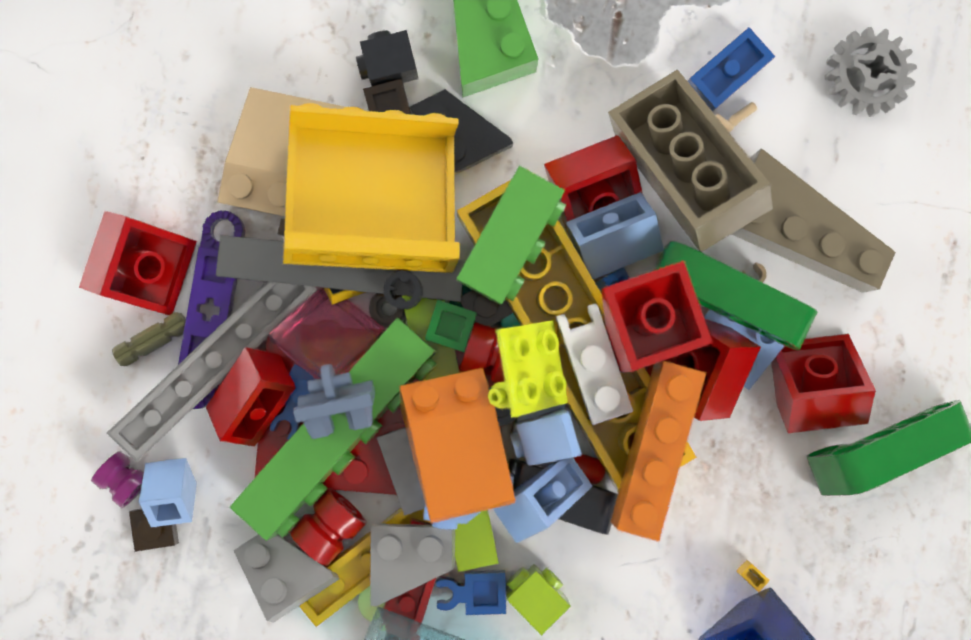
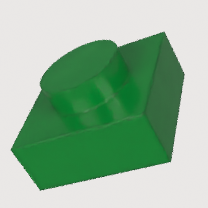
(450, 325)

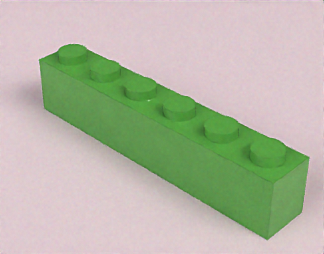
(304, 463)

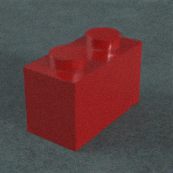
(250, 397)

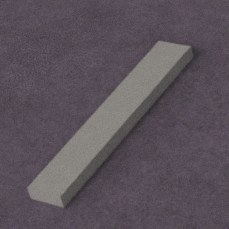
(206, 367)

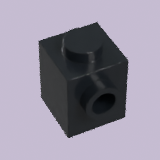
(387, 58)

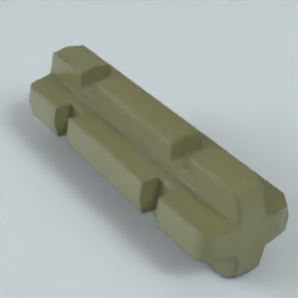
(149, 339)

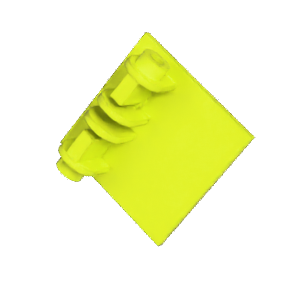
(530, 369)

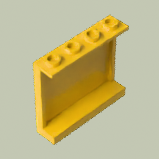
(370, 190)

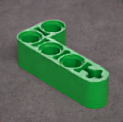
(742, 297)
(891, 451)

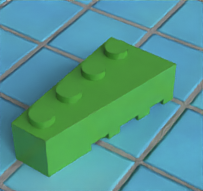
(492, 44)

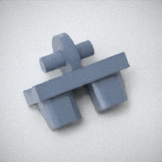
(332, 396)

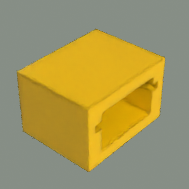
(752, 575)

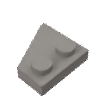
(407, 557)
(281, 575)

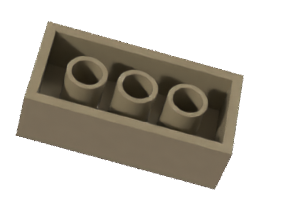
(691, 161)

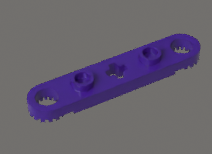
(206, 287)

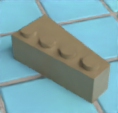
(815, 231)

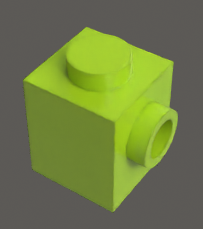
(537, 597)

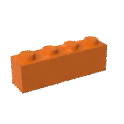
(657, 450)

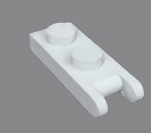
(595, 368)

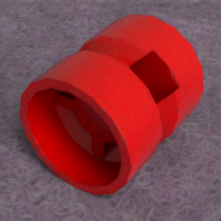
(483, 353)
(322, 532)

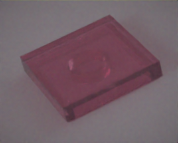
(326, 334)

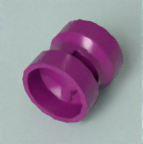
(123, 482)

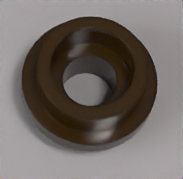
(377, 314)

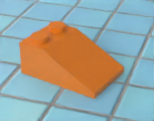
(456, 445)

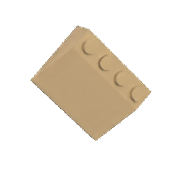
(258, 153)

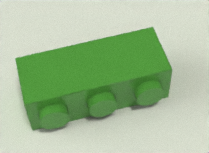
(512, 236)

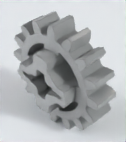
(887, 66)

